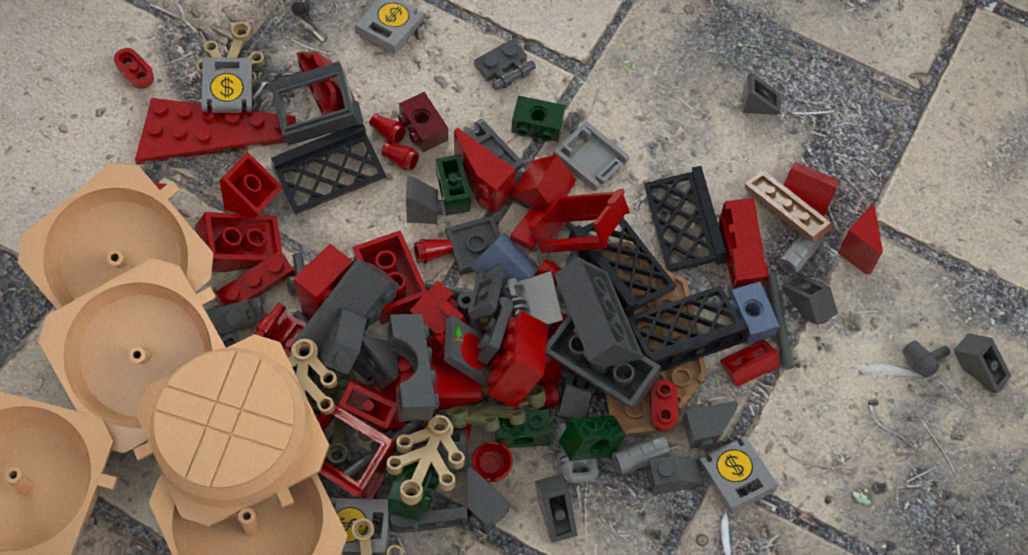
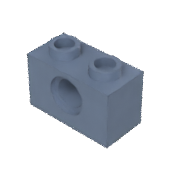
(754, 299)

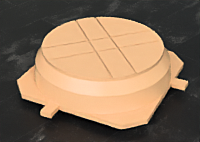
(107, 231)
(126, 339)
(231, 430)
(48, 475)
(262, 529)

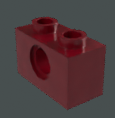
(422, 110)

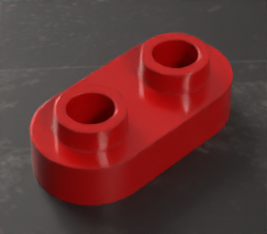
(135, 69)
(665, 404)

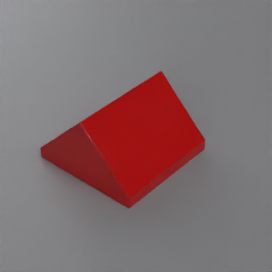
(544, 182)
(811, 186)
(248, 187)
(863, 242)

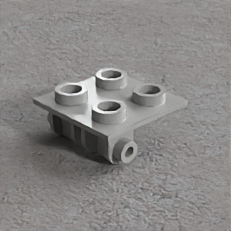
(535, 297)

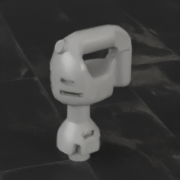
(566, 466)

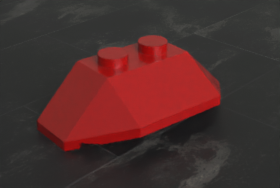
(326, 92)

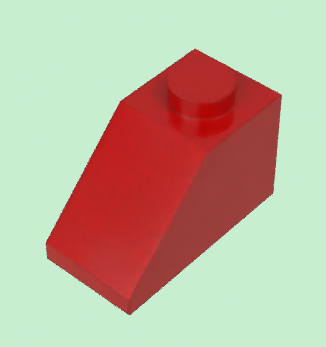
(368, 403)

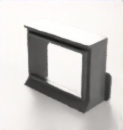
(323, 124)

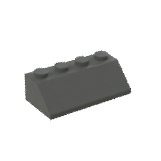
(361, 290)
(597, 314)
(624, 382)

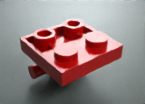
(280, 327)

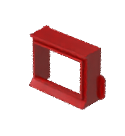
(605, 208)
(373, 477)

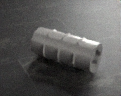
(798, 254)
(639, 454)

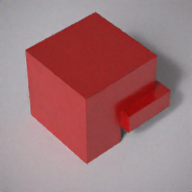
(436, 307)

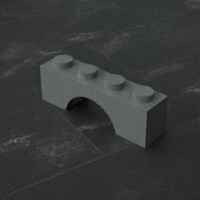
(408, 339)

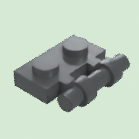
(501, 59)

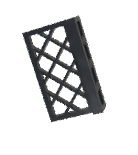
(321, 148)
(704, 210)
(623, 286)
(701, 344)

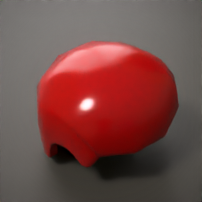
(492, 461)

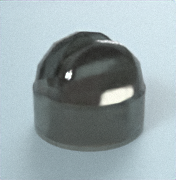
(300, 8)

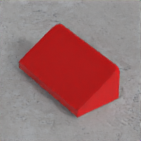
(750, 362)

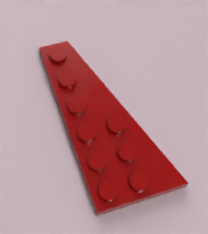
(184, 130)

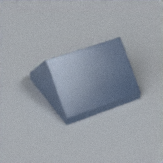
(510, 256)

